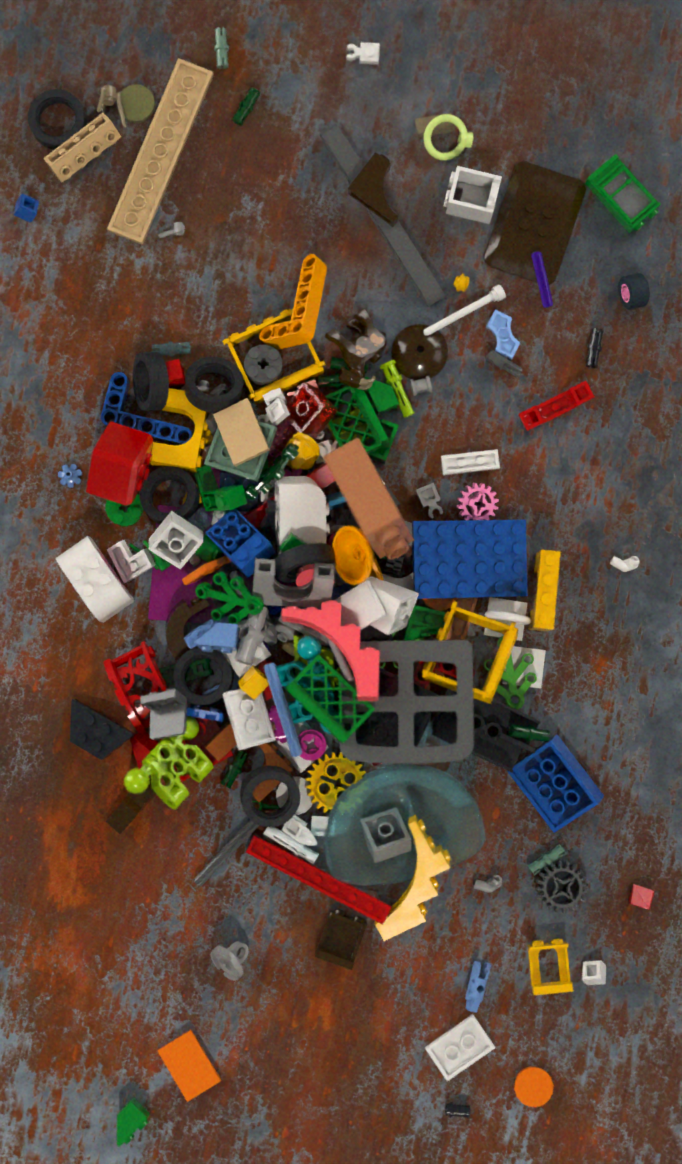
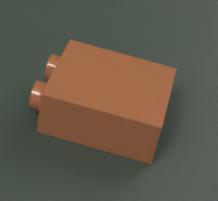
(369, 500)

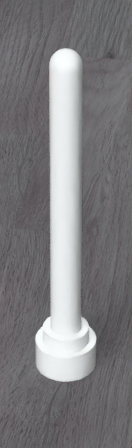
(496, 294)

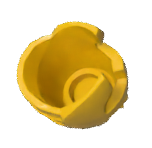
(308, 451)

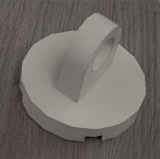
(229, 961)

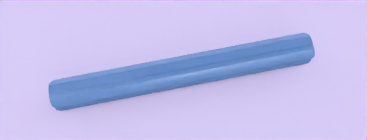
(282, 709)

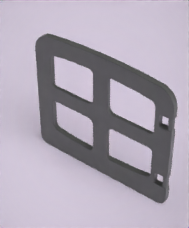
(407, 703)

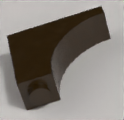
(368, 188)
(129, 809)

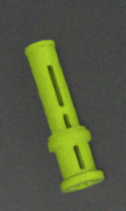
(396, 378)

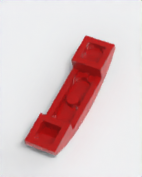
(556, 406)

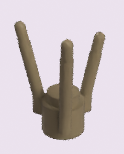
(108, 97)

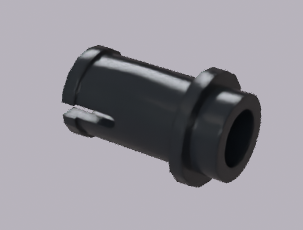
(457, 1110)

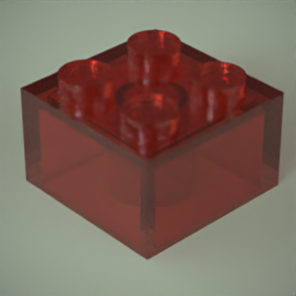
(309, 410)

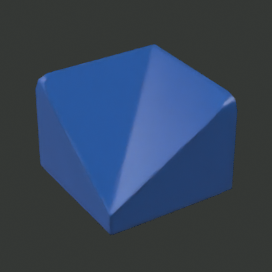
(26, 208)

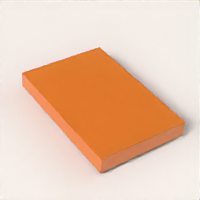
(189, 1065)

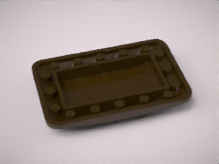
(533, 218)

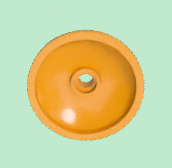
(352, 555)

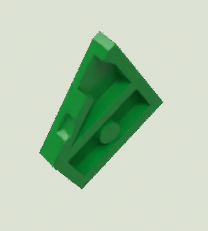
(423, 623)

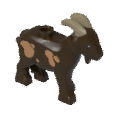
(360, 351)

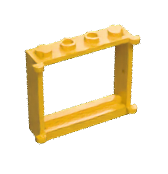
(285, 383)
(510, 635)

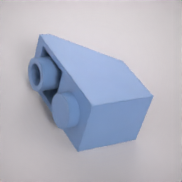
(220, 637)

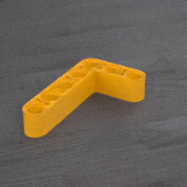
(305, 310)

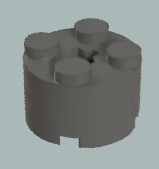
(256, 357)

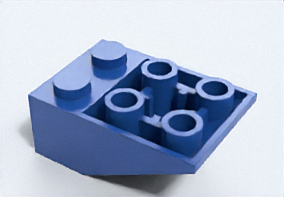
(240, 541)

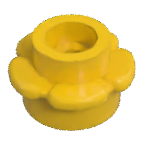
(461, 282)

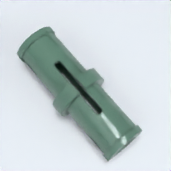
(221, 48)
(546, 859)

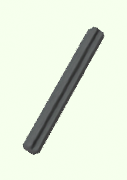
(225, 853)

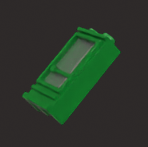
(622, 194)

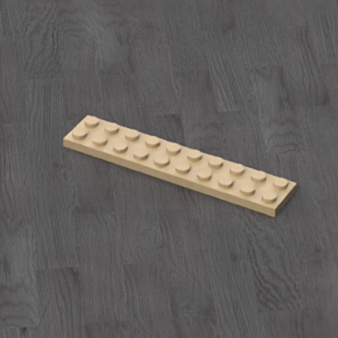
(160, 151)

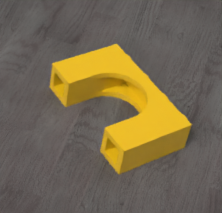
(188, 454)
(547, 572)

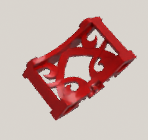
(116, 675)

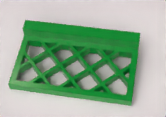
(368, 414)
(318, 711)

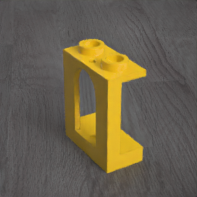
(561, 986)

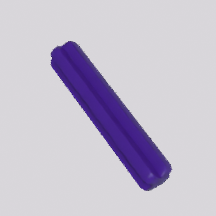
(542, 279)

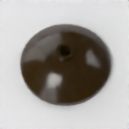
(416, 364)

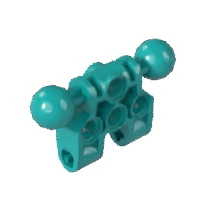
(308, 648)

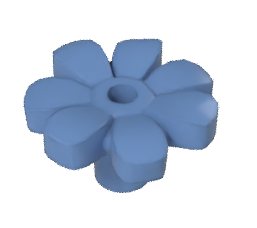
(72, 478)

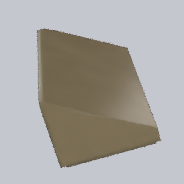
(444, 127)

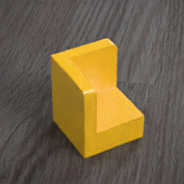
(253, 682)

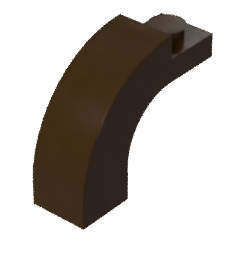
(176, 621)

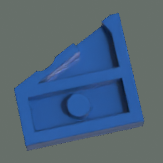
(212, 714)

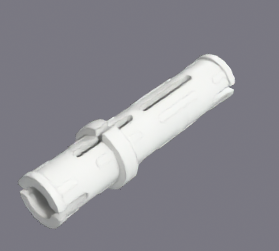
(293, 845)

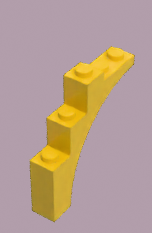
(410, 909)

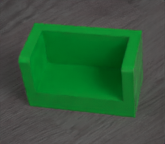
(390, 429)

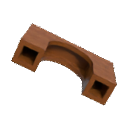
(225, 740)

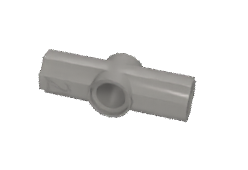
(251, 637)

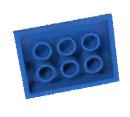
(556, 783)

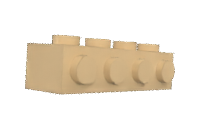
(82, 147)

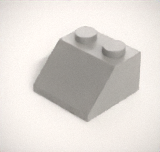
(386, 835)

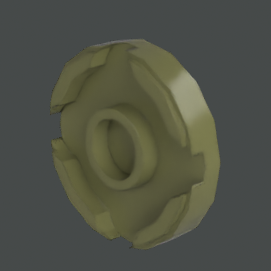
(137, 103)

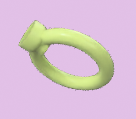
(464, 140)

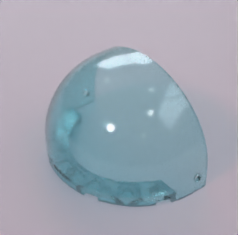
(428, 793)

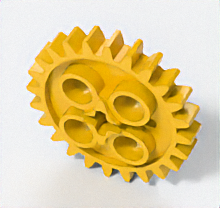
(342, 766)

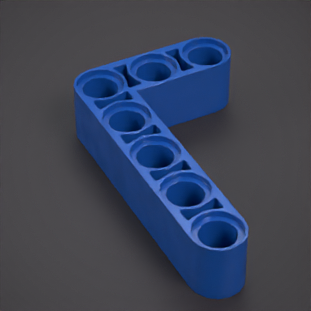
(139, 421)

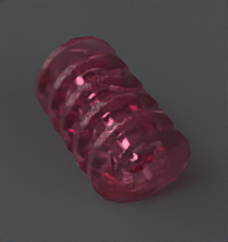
(282, 434)

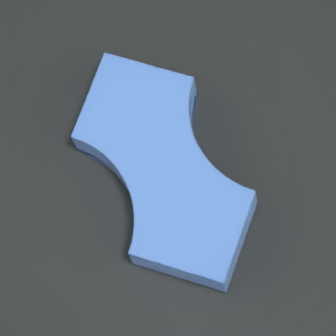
(505, 342)

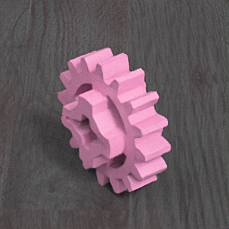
(479, 495)

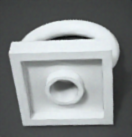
(507, 612)

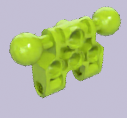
(174, 753)

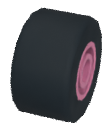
(634, 291)

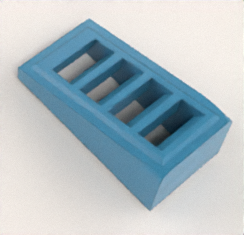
(336, 500)

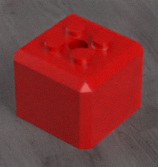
(119, 464)

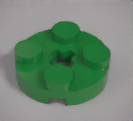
(124, 519)

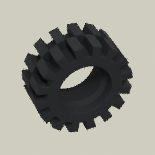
(393, 566)

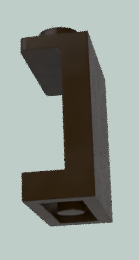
(341, 939)

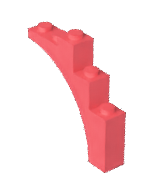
(347, 638)

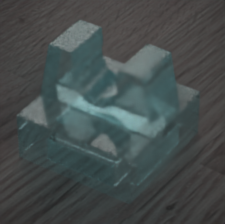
(200, 519)

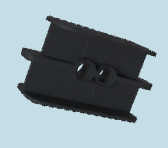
(498, 750)

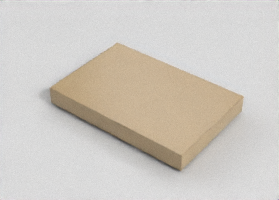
(241, 432)

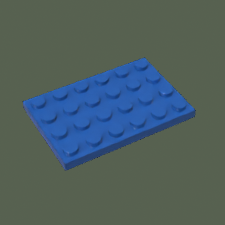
(469, 558)

